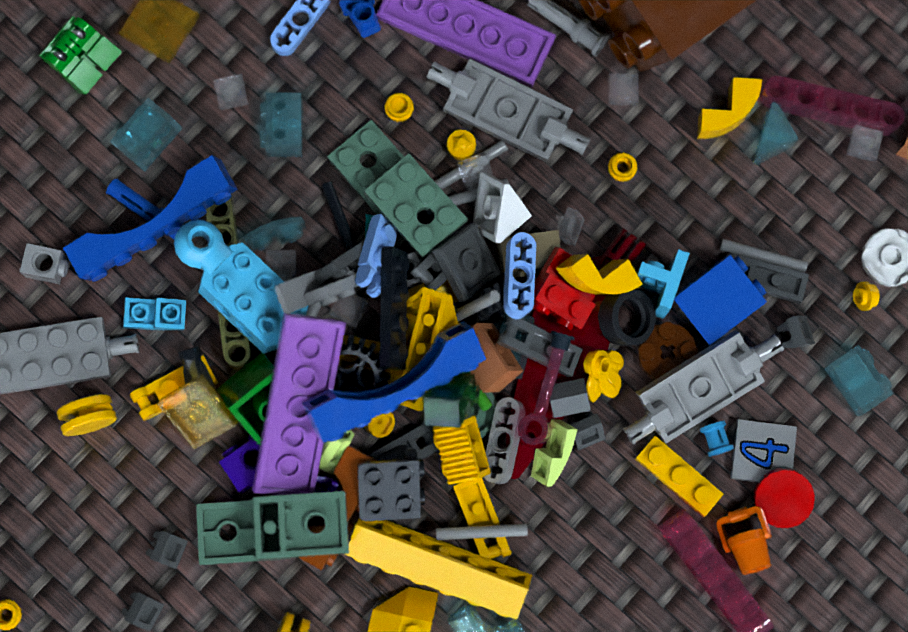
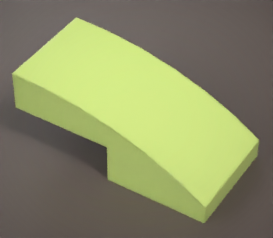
(551, 460)

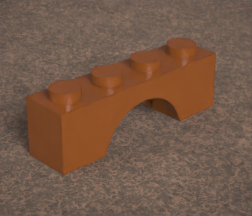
(348, 476)

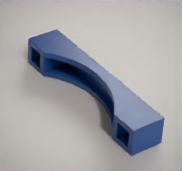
(202, 187)
(450, 354)

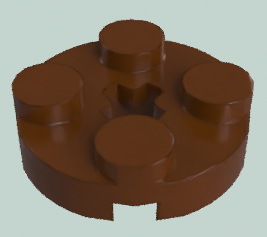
(667, 335)

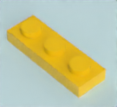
(679, 476)

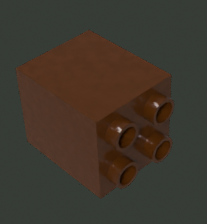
(659, 30)

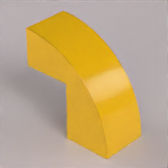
(741, 99)
(613, 278)

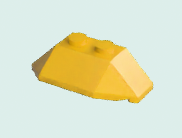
(428, 315)
(405, 612)

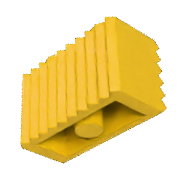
(461, 452)

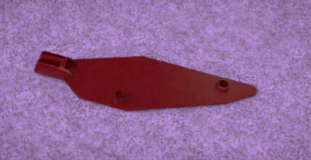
(588, 339)

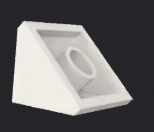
(498, 209)

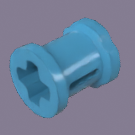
(716, 438)

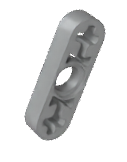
(496, 430)

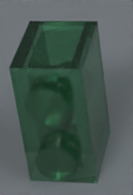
(452, 402)

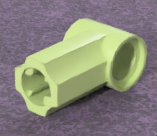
(333, 452)

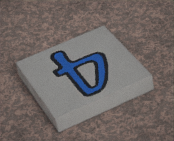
(761, 448)

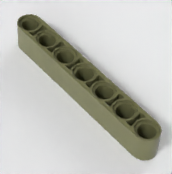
(230, 341)

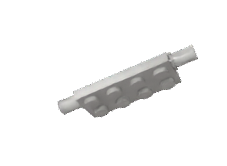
(508, 110)
(59, 354)
(701, 386)

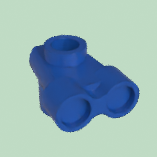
(362, 15)

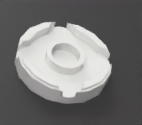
(886, 257)

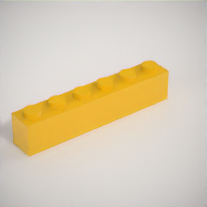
(440, 566)

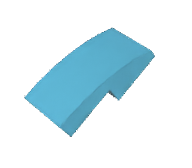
(154, 314)

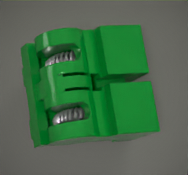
(71, 40)

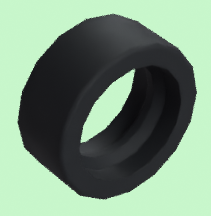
(644, 320)

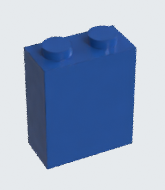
(720, 298)

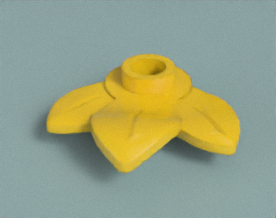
(603, 373)

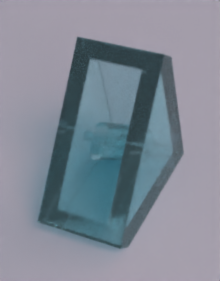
(775, 135)

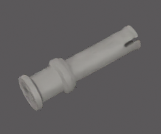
(579, 30)

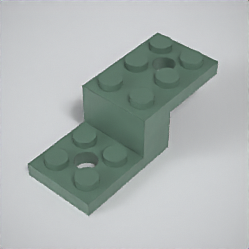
(397, 189)
(272, 528)

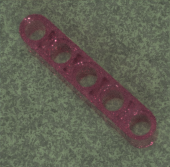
(844, 100)
(714, 574)

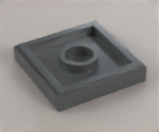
(466, 262)

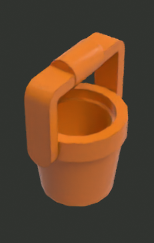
(750, 546)

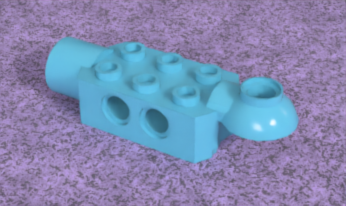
(235, 283)

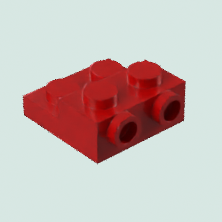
(558, 297)

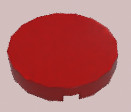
(784, 497)

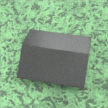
(569, 398)

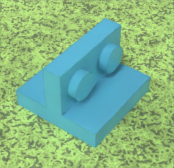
(663, 281)

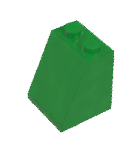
(248, 394)

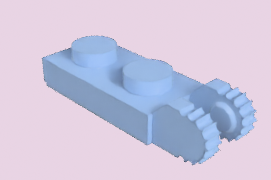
(379, 235)

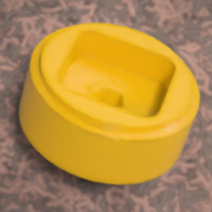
(461, 144)
(381, 425)

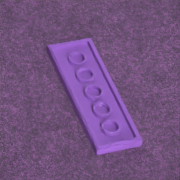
(475, 33)
(302, 369)

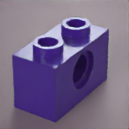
(235, 465)

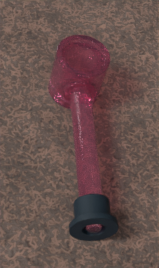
(560, 344)

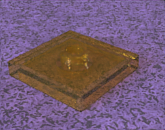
(159, 27)
(197, 412)

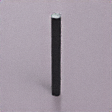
(340, 219)

